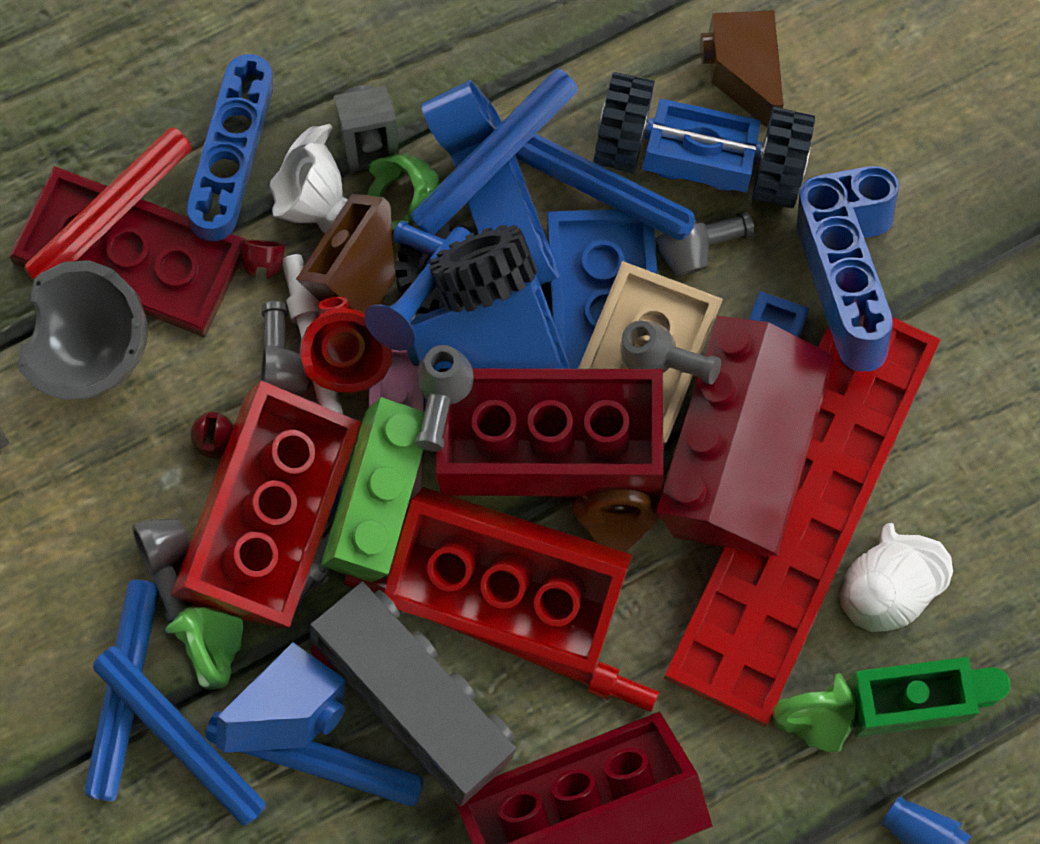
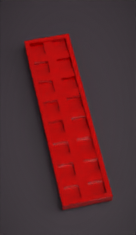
(765, 605)

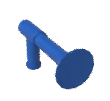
(392, 323)

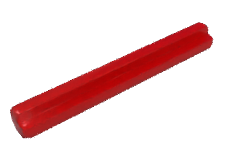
(112, 203)

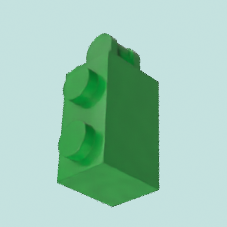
(924, 695)

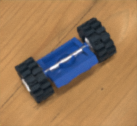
(703, 143)

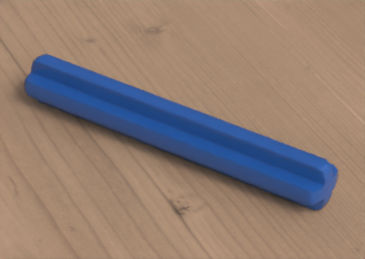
(494, 151)
(608, 187)
(115, 715)
(179, 735)
(341, 768)

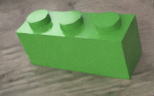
(375, 492)

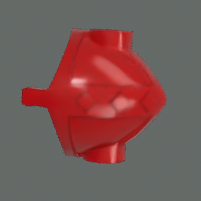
(341, 351)

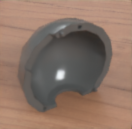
(85, 331)

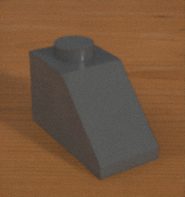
(366, 125)

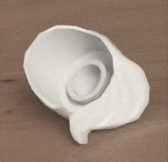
(308, 182)
(895, 580)

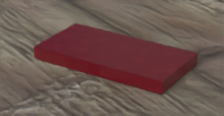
(149, 247)

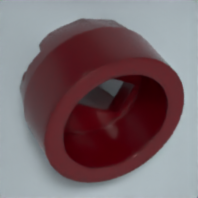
(264, 255)
(222, 434)

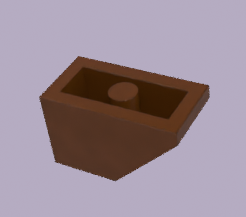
(745, 60)
(354, 255)

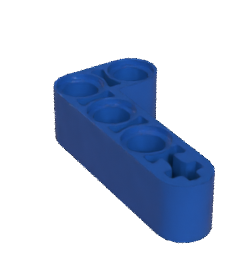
(460, 123)
(831, 225)

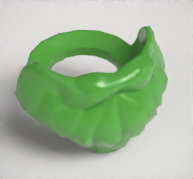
(392, 168)
(210, 642)
(819, 717)

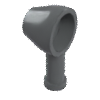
(692, 254)
(663, 354)
(280, 365)
(441, 391)
(160, 547)

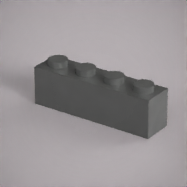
(412, 692)

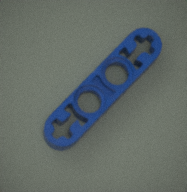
(226, 145)

